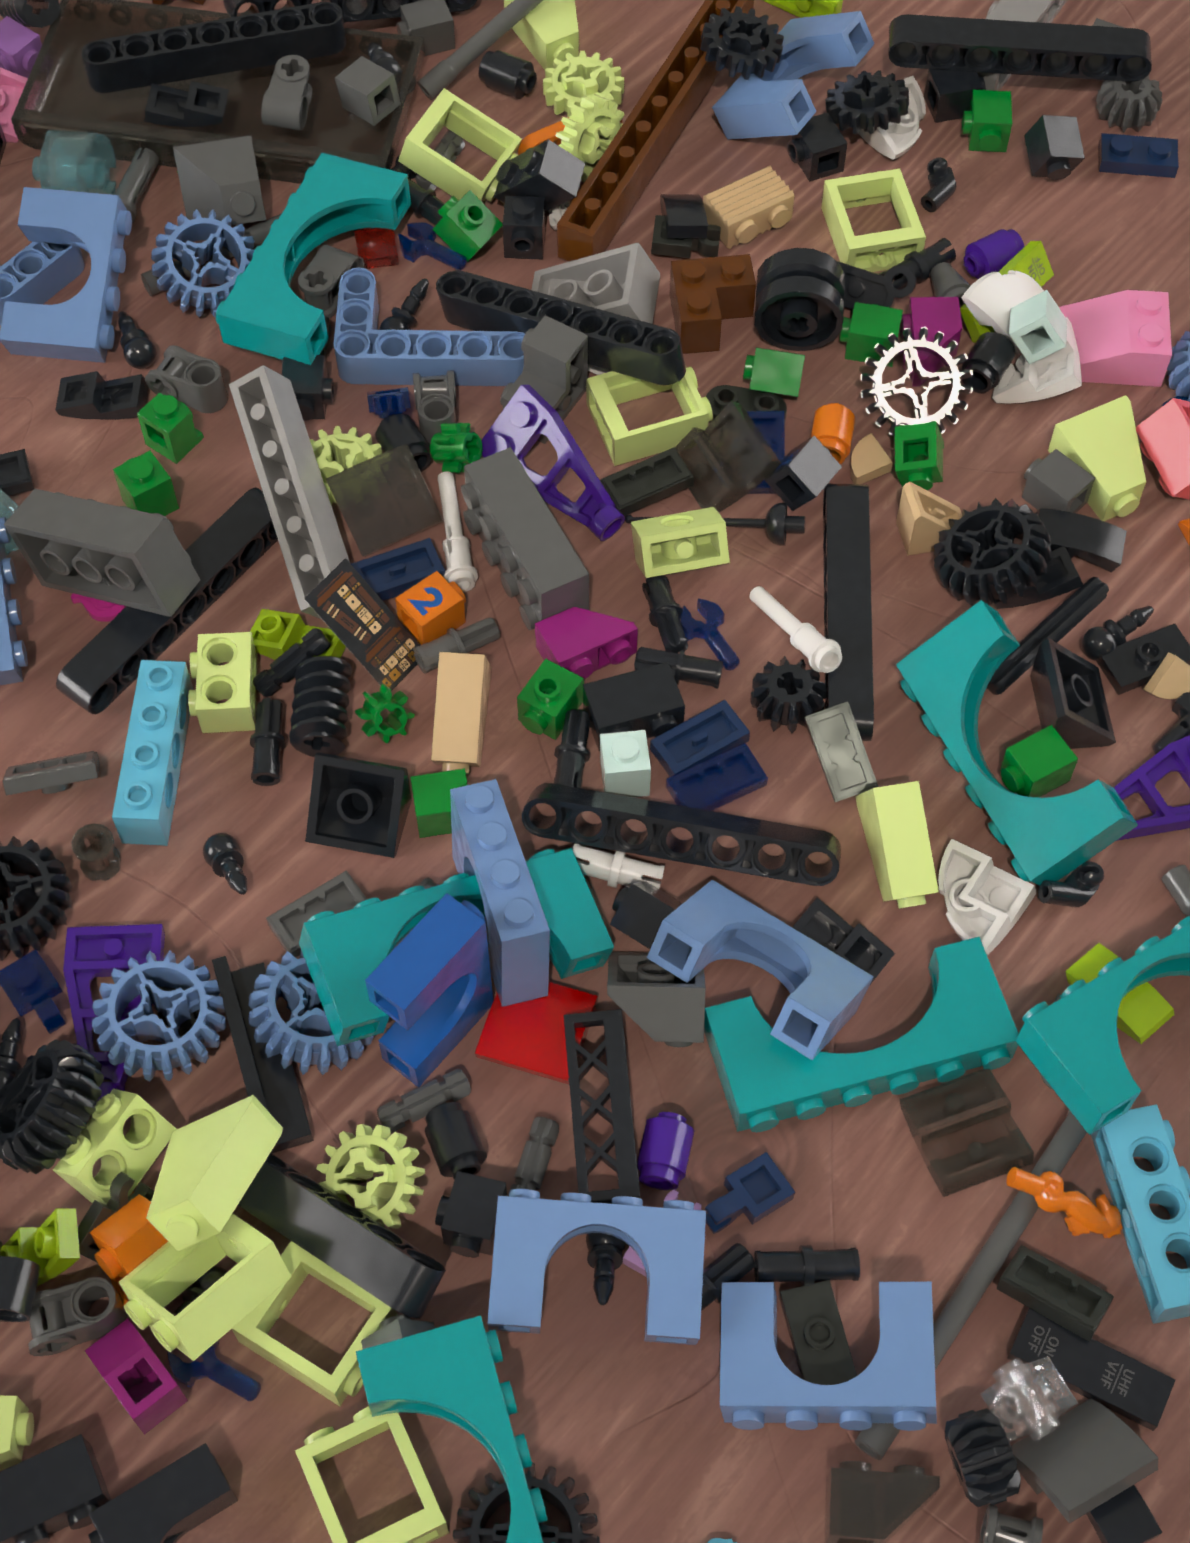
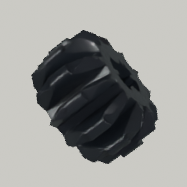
(787, 694)
(982, 1457)

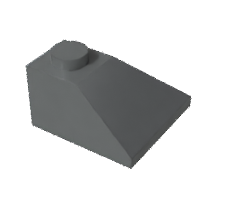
(220, 178)
(657, 999)

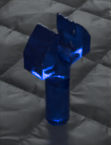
(425, 245)
(709, 631)
(215, 1370)

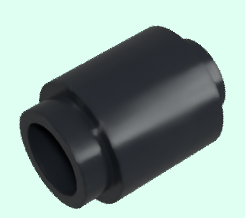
(507, 73)
(988, 361)
(400, 430)
(454, 1140)

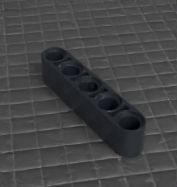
(343, 1237)

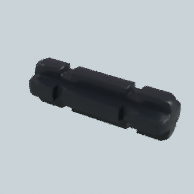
(284, 667)

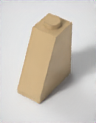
(460, 710)

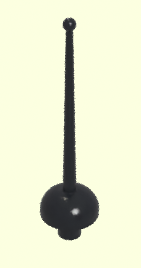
(776, 523)

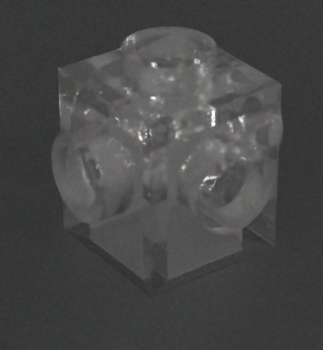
(1028, 1398)

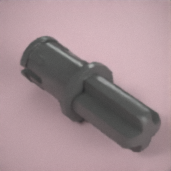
(456, 642)

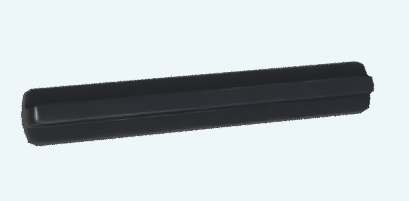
(1053, 627)

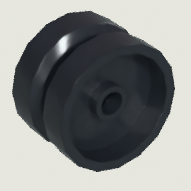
(799, 299)

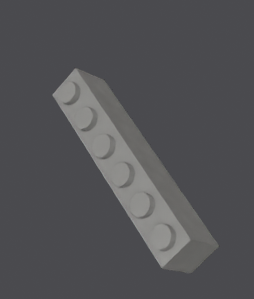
(289, 479)

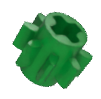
(455, 447)
(375, 704)

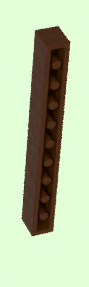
(641, 142)

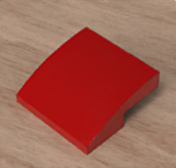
(533, 1032)

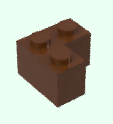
(705, 294)

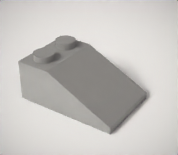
(612, 281)

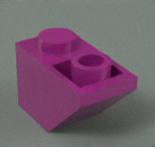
(937, 315)
(585, 640)
(136, 1376)

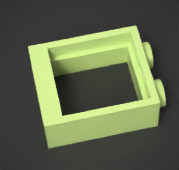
(470, 125)
(864, 190)
(623, 446)
(222, 1305)
(254, 1328)
(417, 1528)

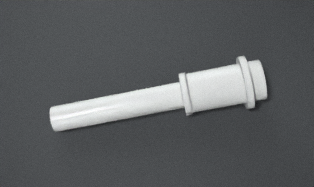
(456, 545)
(822, 653)

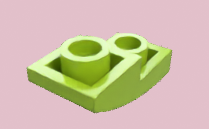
(278, 631)
(1139, 1011)
(50, 1245)

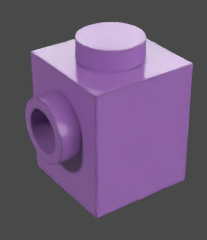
(18, 47)

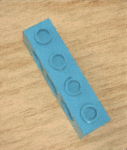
(153, 753)
(1148, 1238)

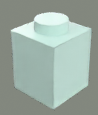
(1038, 327)
(625, 763)

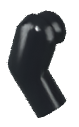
(941, 182)
(1076, 888)

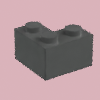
(553, 366)

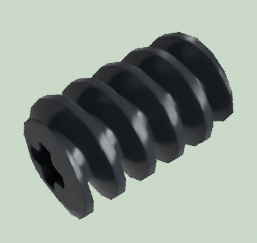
(31, 12)
(320, 705)

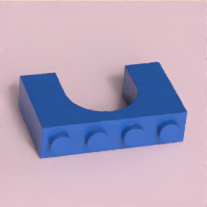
(433, 987)

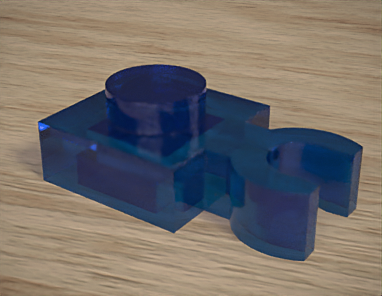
(388, 401)

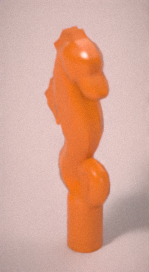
(1081, 1213)

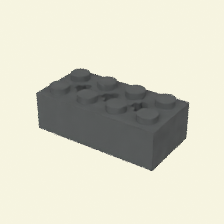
(522, 538)
(103, 551)

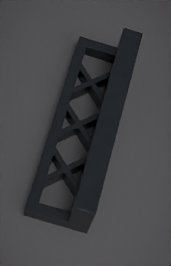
(262, 1076)
(617, 1091)

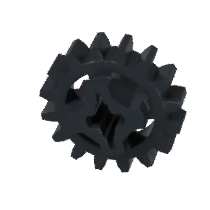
(742, 42)
(867, 102)

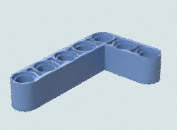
(39, 273)
(394, 355)

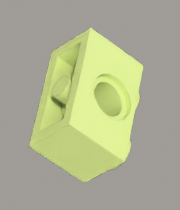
(680, 542)

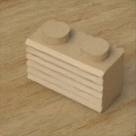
(749, 206)

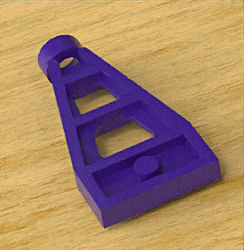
(520, 427)
(1143, 780)
(95, 953)

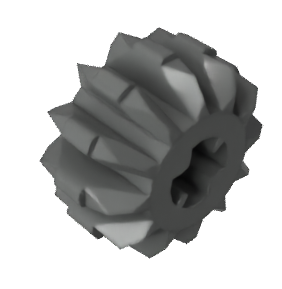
(1129, 103)

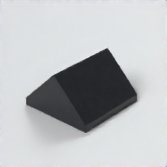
(1071, 697)
(358, 805)

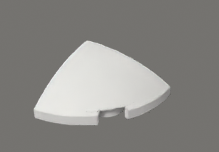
(901, 136)
(995, 295)
(1044, 378)
(980, 896)

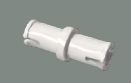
(616, 867)

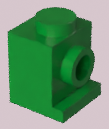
(170, 420)
(919, 454)

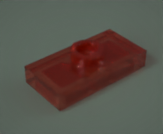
(376, 247)

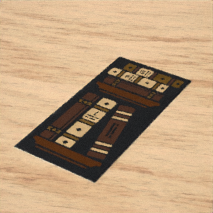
(357, 611)

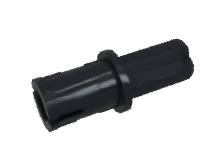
(424, 202)
(665, 613)
(683, 666)
(267, 742)
(572, 752)
(728, 1267)

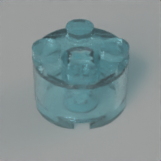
(75, 162)

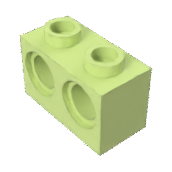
(225, 681)
(118, 1153)

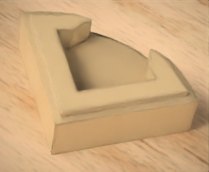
(868, 460)
(1170, 678)

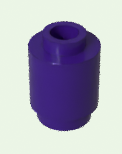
(992, 252)
(665, 1151)

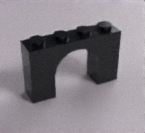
(166, 1502)

